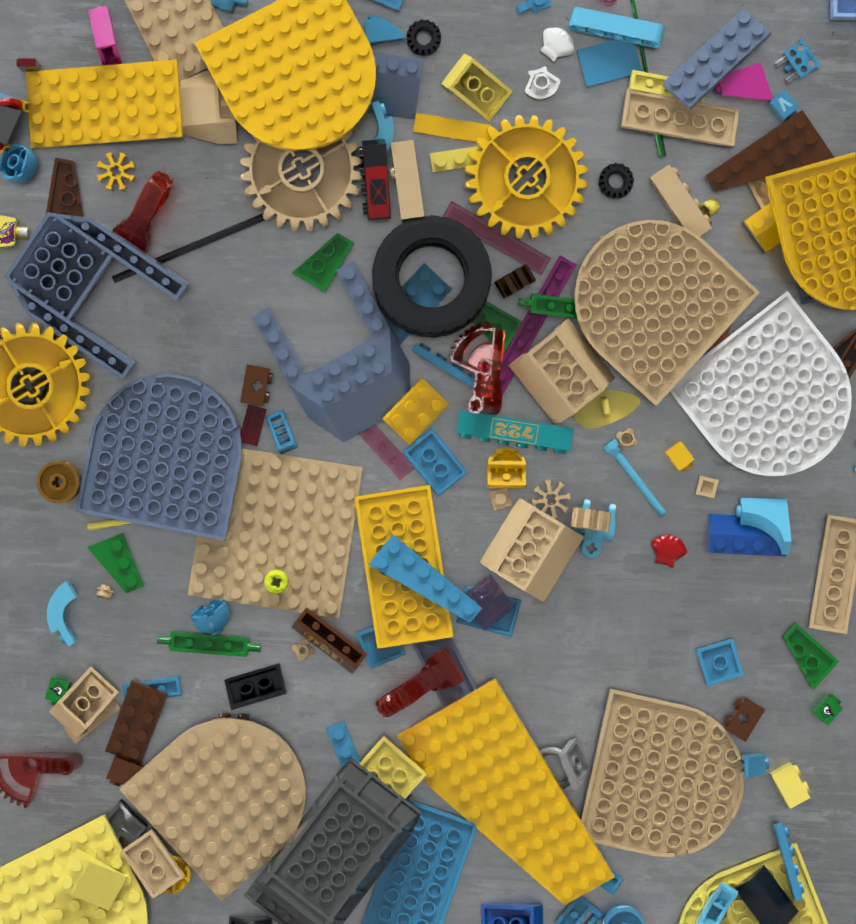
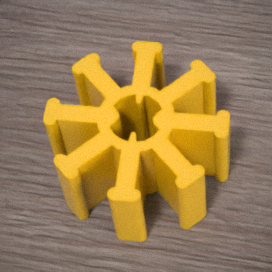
(110, 174)

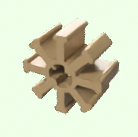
(544, 500)
(591, 519)

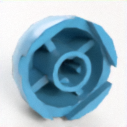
(18, 163)
(211, 618)

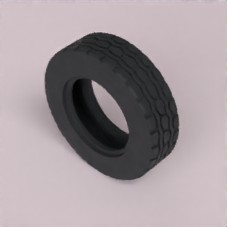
(441, 233)

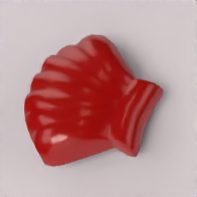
(668, 549)

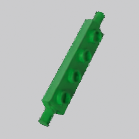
(550, 305)
(209, 644)

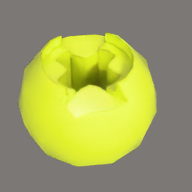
(269, 579)

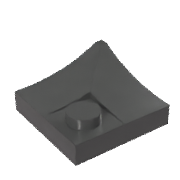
(126, 824)

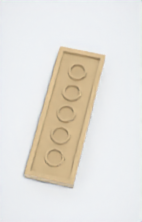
(671, 118)
(835, 576)

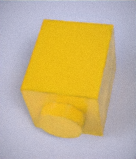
(679, 456)

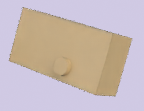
(407, 180)

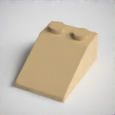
(83, 702)

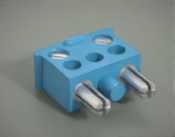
(802, 53)

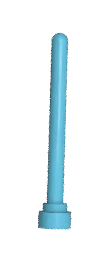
(613, 448)

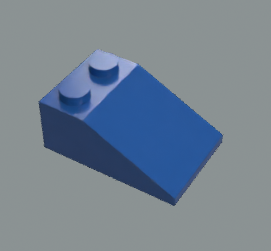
(511, 914)

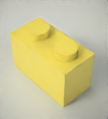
(790, 784)

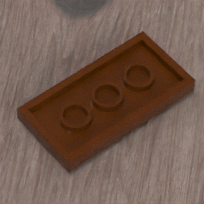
(136, 722)

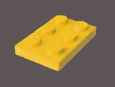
(415, 411)

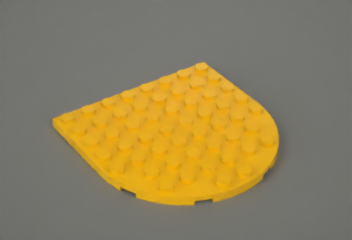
(294, 72)
(818, 227)

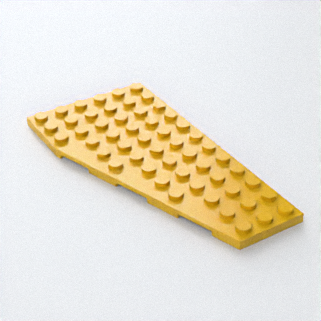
(498, 779)

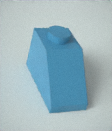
(382, 31)
(754, 764)

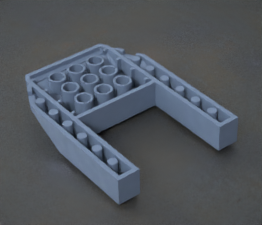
(63, 267)
(354, 387)

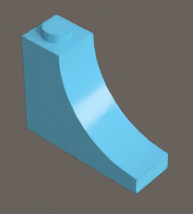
(768, 515)

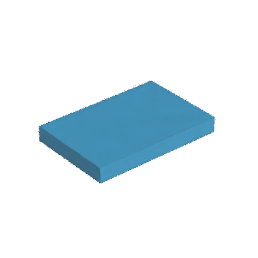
(608, 62)
(434, 462)
(504, 625)

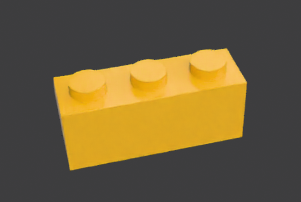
(764, 228)

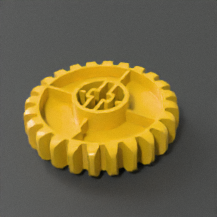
(542, 148)
(60, 378)

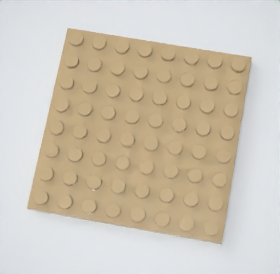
(288, 519)

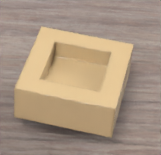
(707, 487)
(500, 498)

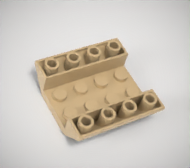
(562, 372)
(531, 550)

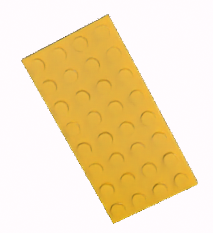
(104, 104)
(398, 611)

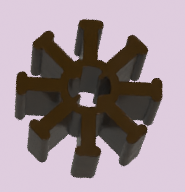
(515, 281)

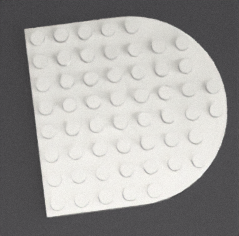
(770, 393)

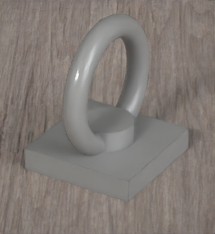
(572, 763)

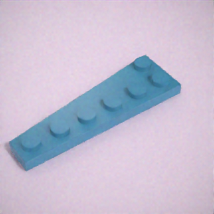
(412, 571)

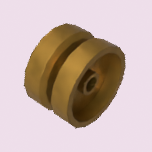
(48, 484)

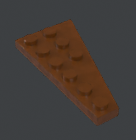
(782, 149)
(64, 189)

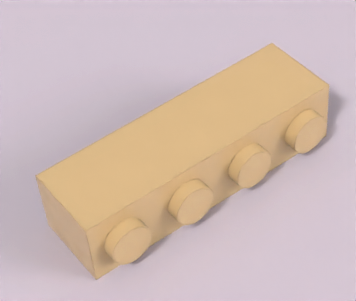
(679, 201)

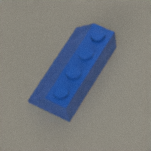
(730, 537)

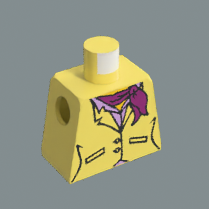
(11, 232)

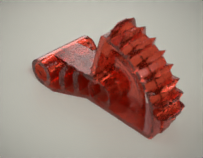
(137, 226)
(487, 387)
(439, 672)
(29, 777)

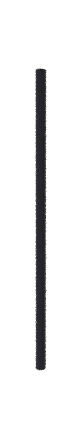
(197, 244)

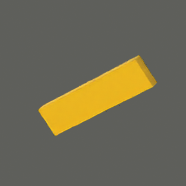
(450, 128)

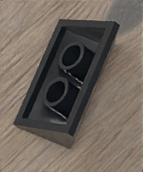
(255, 686)
(766, 898)

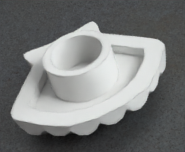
(557, 43)
(541, 84)

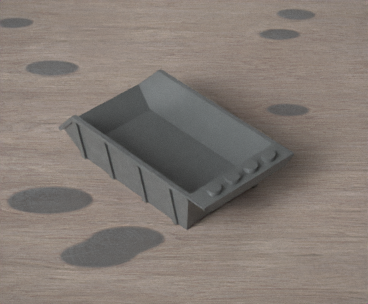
(335, 851)

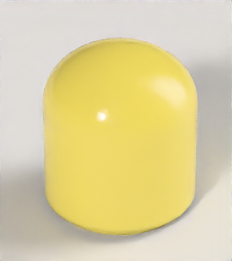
(713, 206)

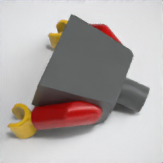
(8, 118)

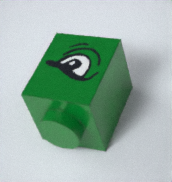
(56, 689)
(827, 709)

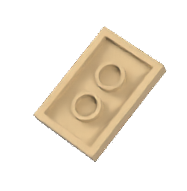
(152, 863)

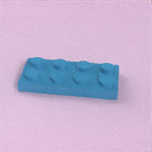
(425, 290)

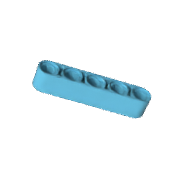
(616, 27)

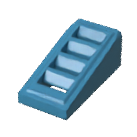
(289, 446)

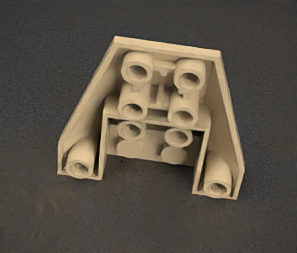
(205, 111)

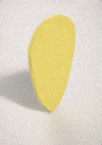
(606, 409)

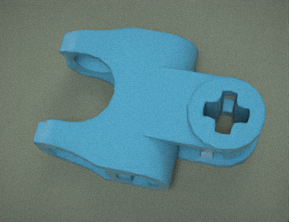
(596, 537)

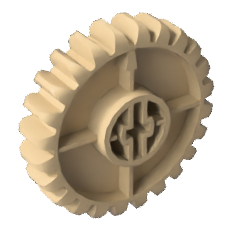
(308, 202)

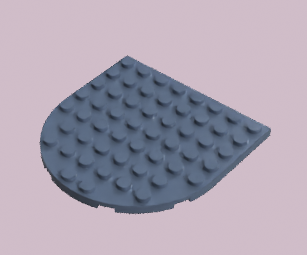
(164, 457)

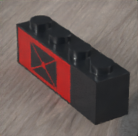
(375, 179)

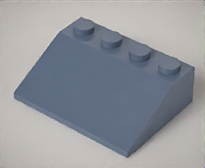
(397, 84)

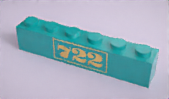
(516, 431)

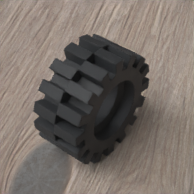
(427, 26)
(624, 172)

